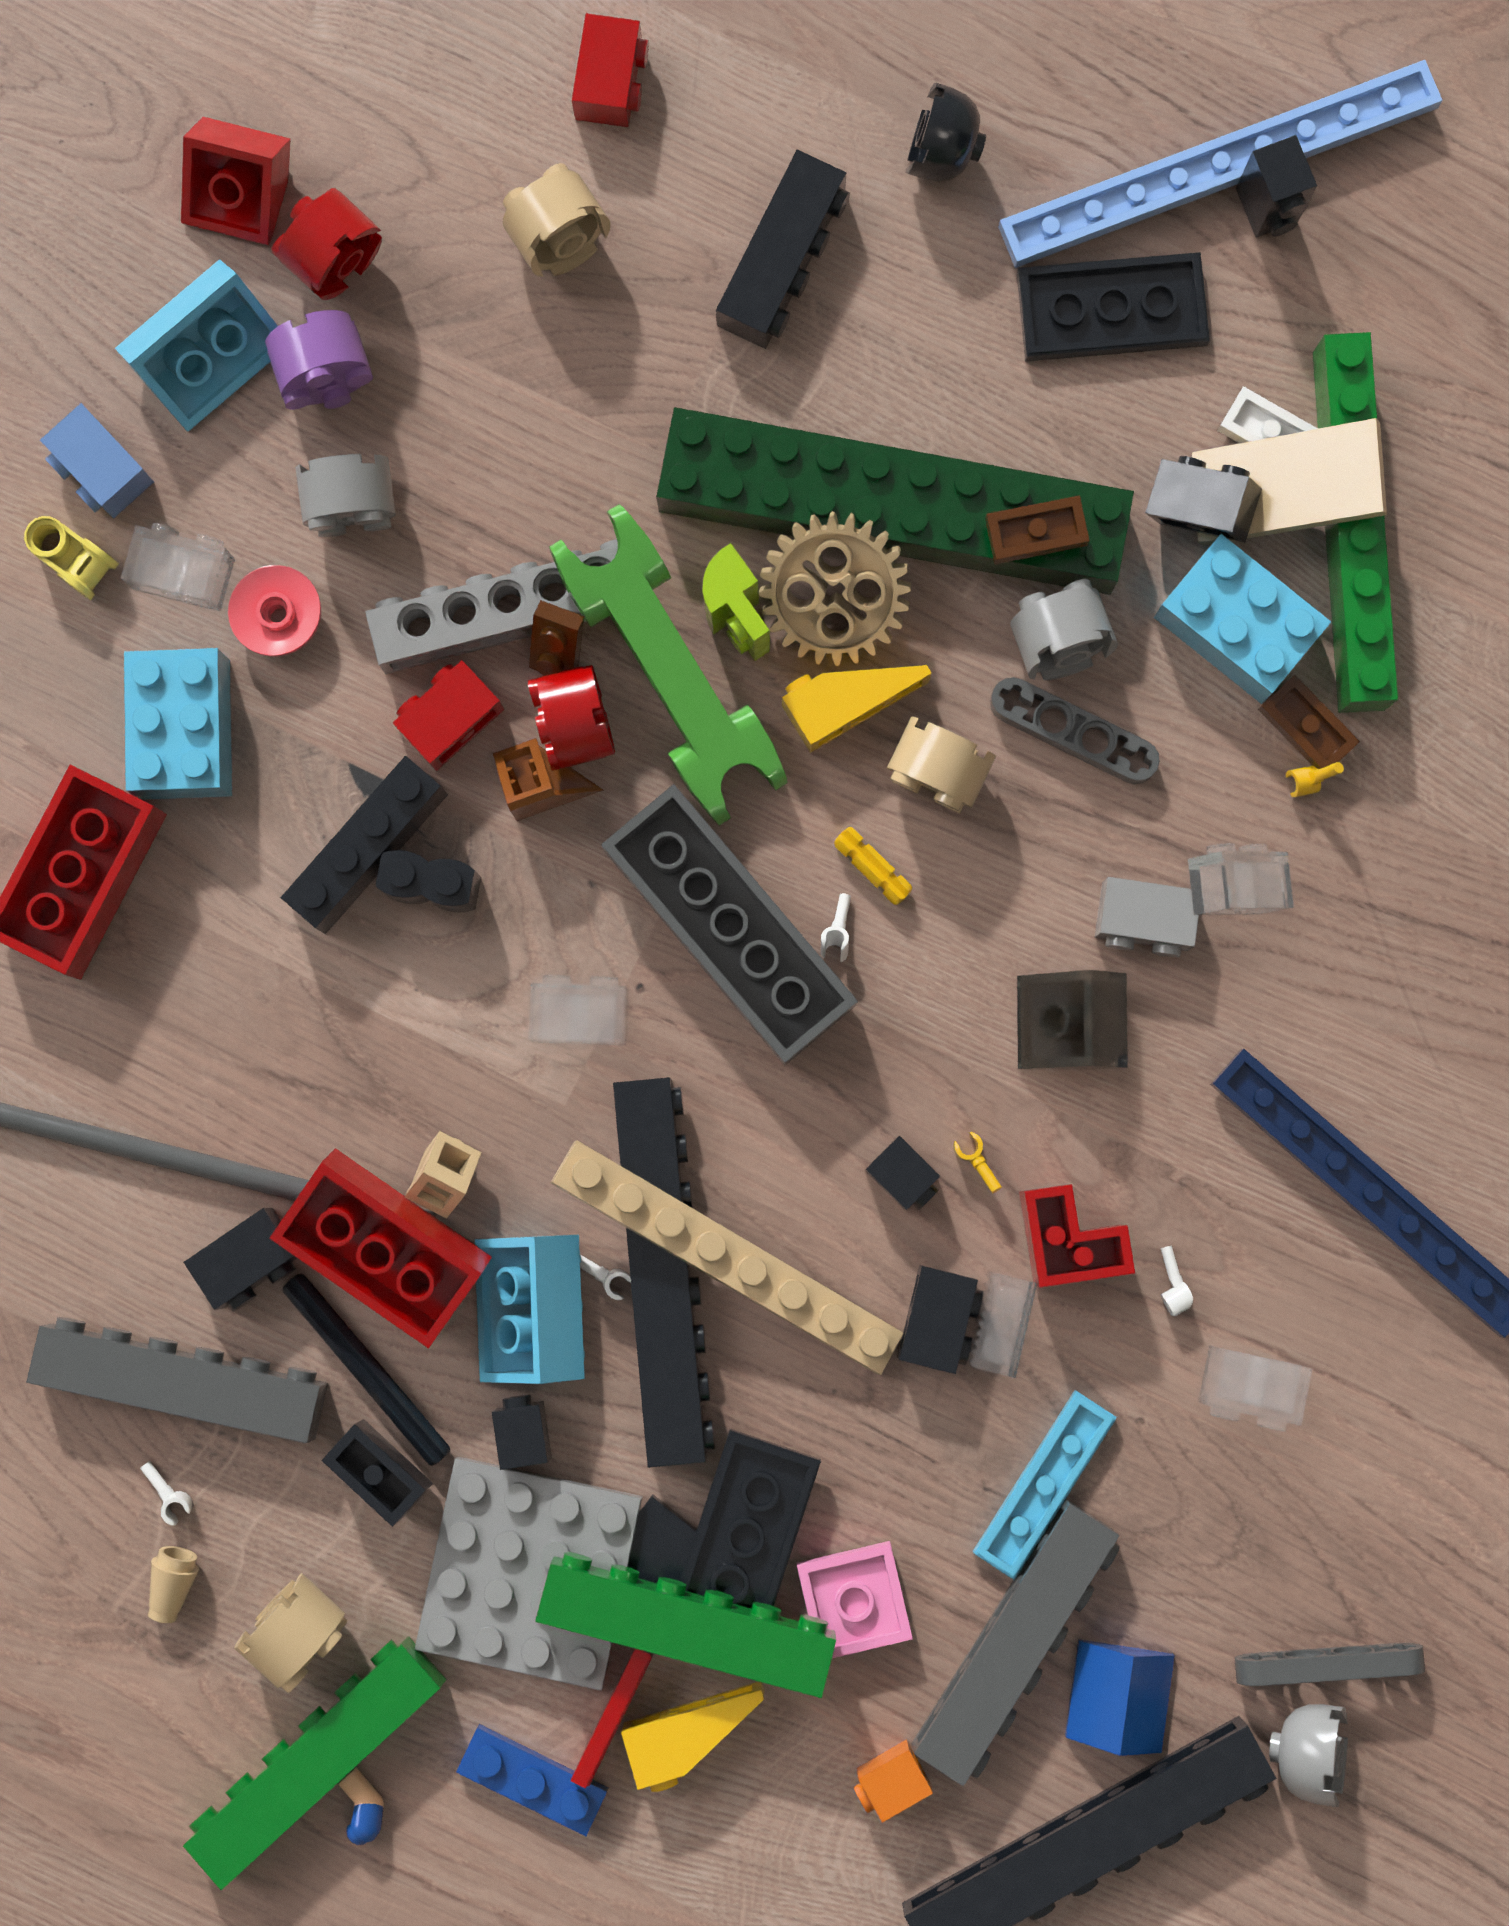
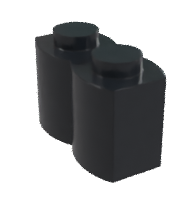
(416, 881)

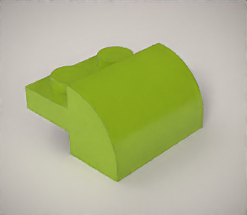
(730, 600)

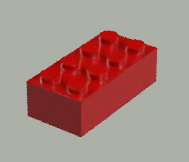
(76, 872)
(380, 1247)

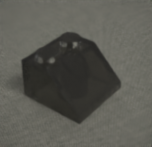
(1072, 1020)

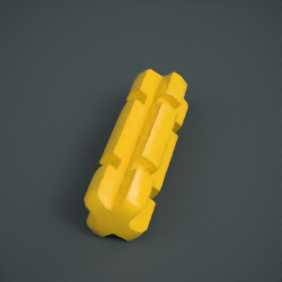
(873, 866)

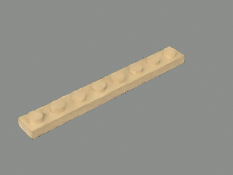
(726, 1257)

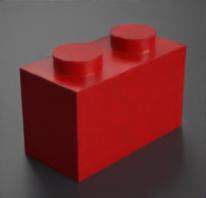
(608, 69)
(447, 714)

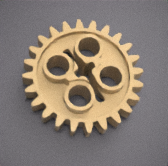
(865, 560)

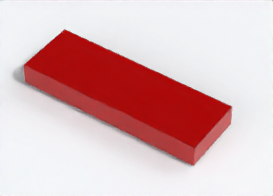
(611, 1717)

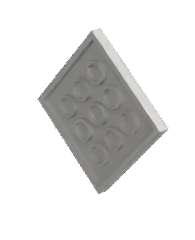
(495, 1562)

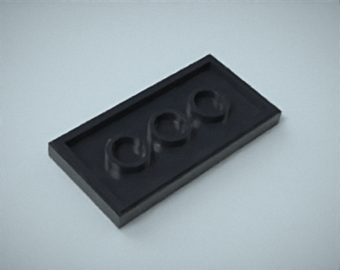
(1113, 306)
(750, 1520)

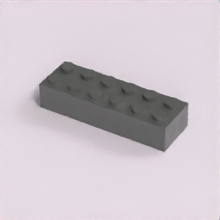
(729, 924)

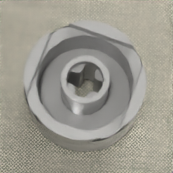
(345, 493)
(1062, 630)

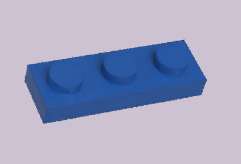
(531, 1780)

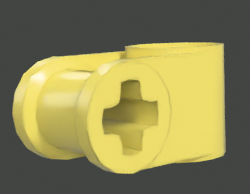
(74, 559)

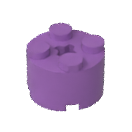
(318, 360)

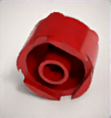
(327, 243)
(571, 717)

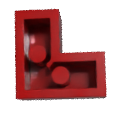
(1063, 1252)

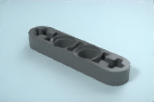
(1077, 723)
(1329, 1664)

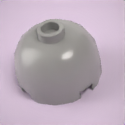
(1312, 1753)

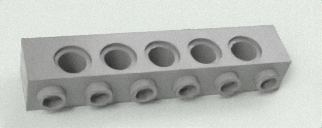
(489, 627)

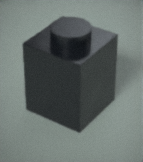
(904, 1175)
(521, 1433)

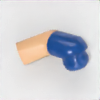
(367, 1808)

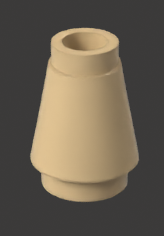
(170, 1582)

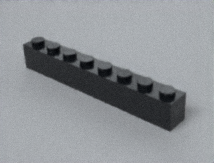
(662, 1283)
(1100, 1834)

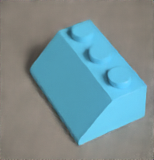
(201, 345)
(530, 1310)

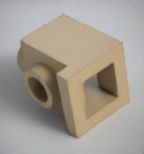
(443, 1174)

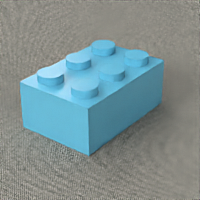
(1241, 619)
(177, 724)

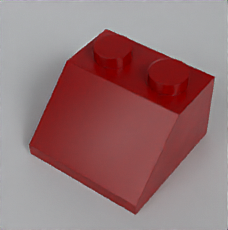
(233, 179)

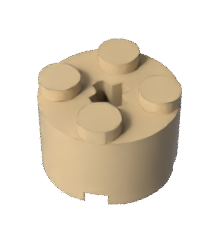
(555, 221)
(941, 764)
(291, 1631)

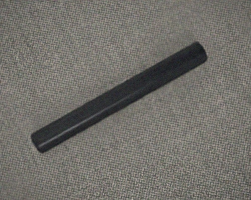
(366, 1369)

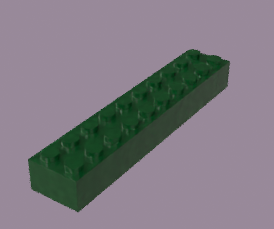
(925, 501)

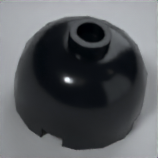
(946, 136)

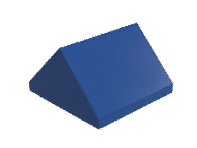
(1119, 1698)

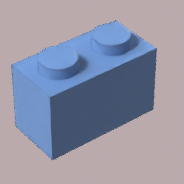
(96, 461)

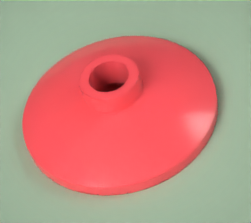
(262, 594)

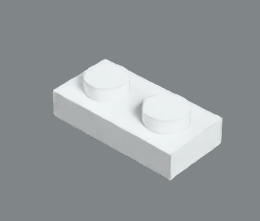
(1257, 419)

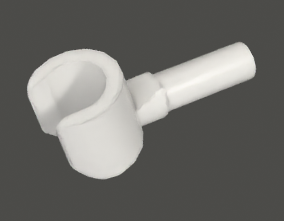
(837, 934)
(604, 1275)
(1179, 1297)
(166, 1494)

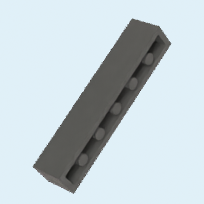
(178, 1381)
(1014, 1644)

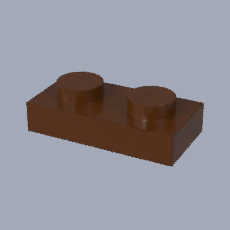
(1037, 529)
(555, 639)
(1308, 724)

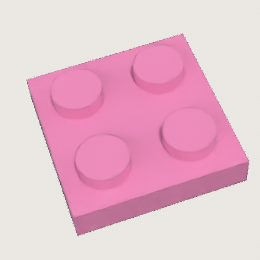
(857, 1597)

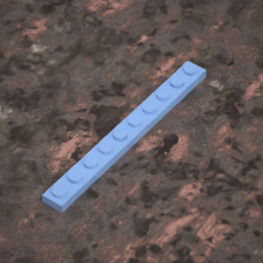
(1216, 164)

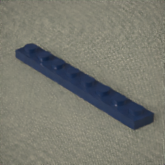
(1367, 1189)

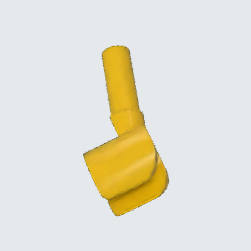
(1309, 778)
(979, 1163)

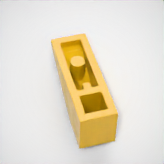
(841, 700)
(677, 1738)

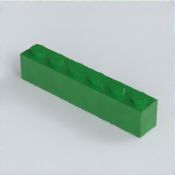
(687, 1625)
(314, 1762)

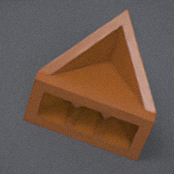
(532, 785)

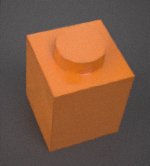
(892, 1782)

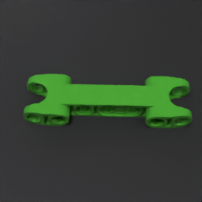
(627, 595)

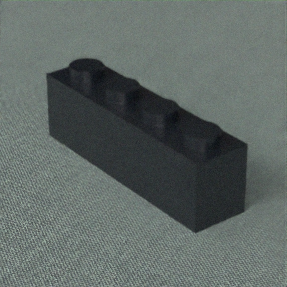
(781, 250)
(355, 852)

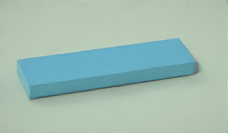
(1044, 1484)

